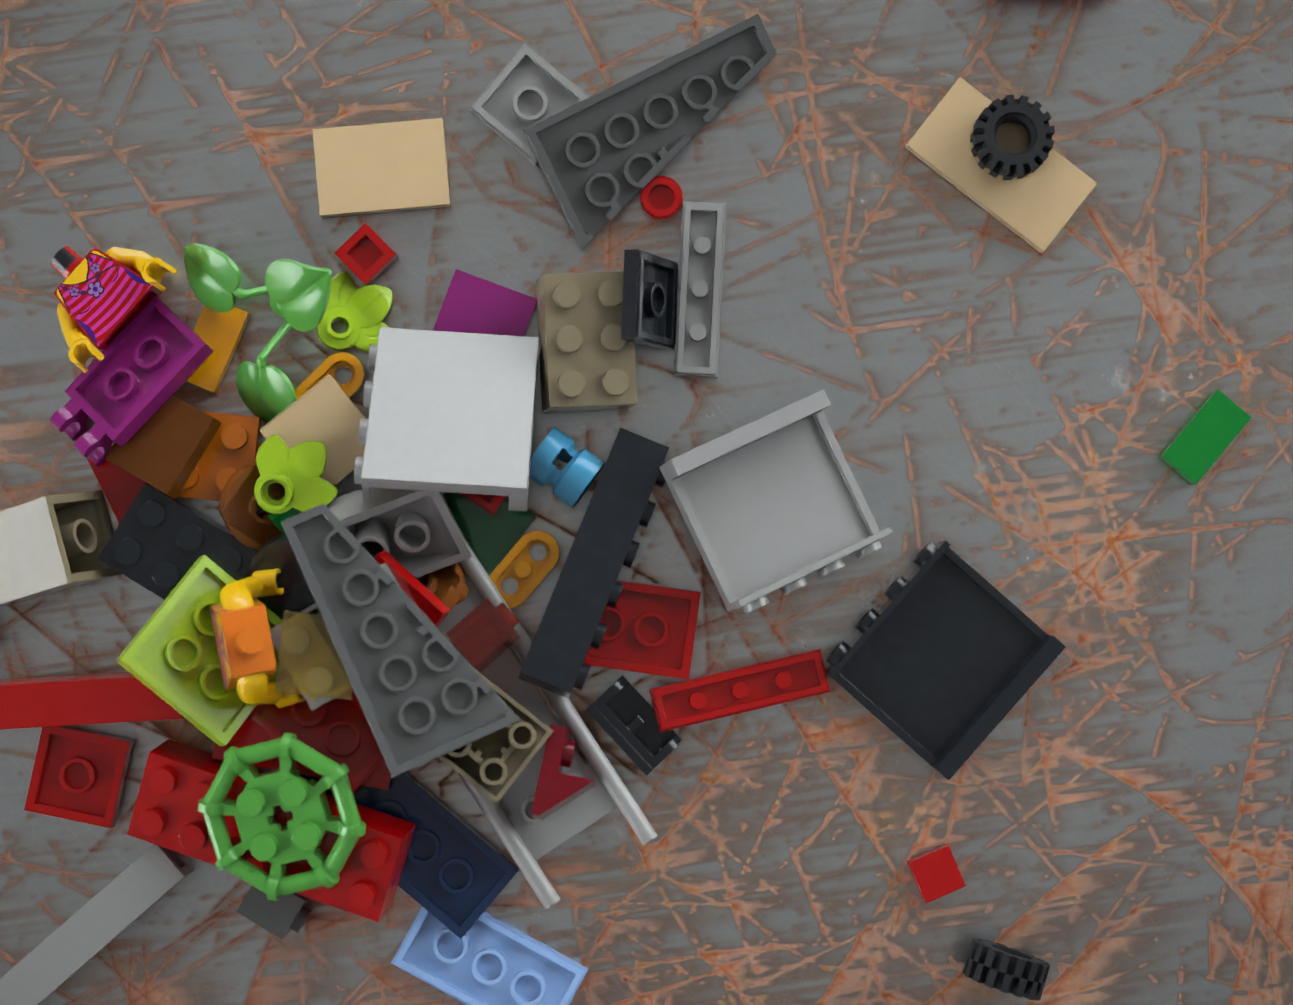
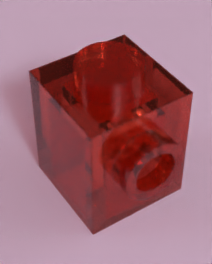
(485, 633)

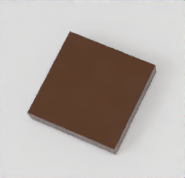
(167, 446)

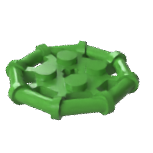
(264, 835)

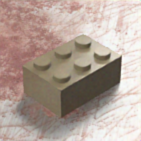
(581, 343)

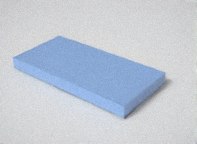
(488, 963)

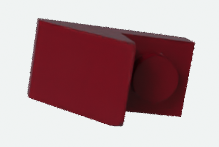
(553, 786)

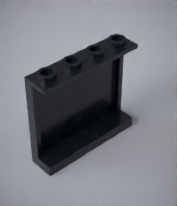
(943, 658)

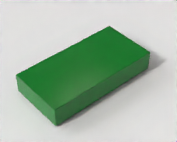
(1205, 437)

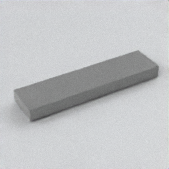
(700, 289)

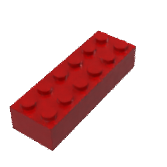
(169, 817)

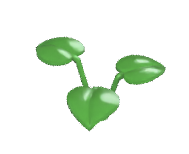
(295, 292)

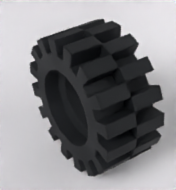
(1017, 111)
(1006, 969)

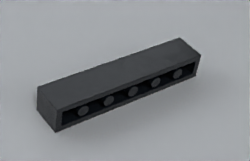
(593, 565)

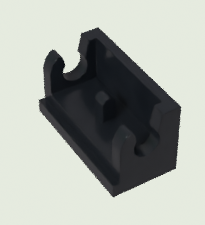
(633, 725)

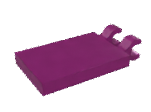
(484, 308)
(131, 382)

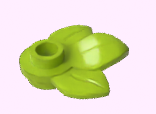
(358, 309)
(297, 471)

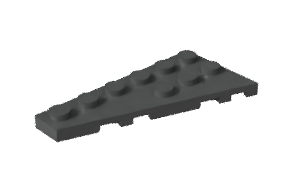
(627, 133)
(402, 668)

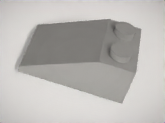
(407, 525)

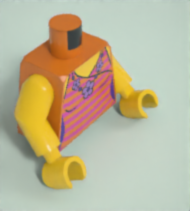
(246, 640)

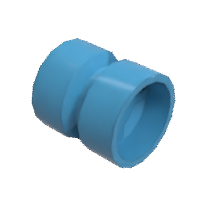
(575, 478)

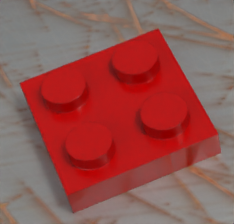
(79, 775)

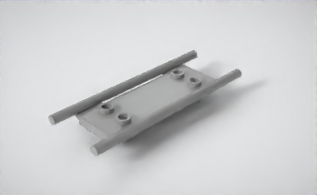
(521, 834)

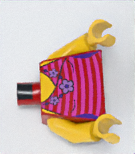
(103, 295)

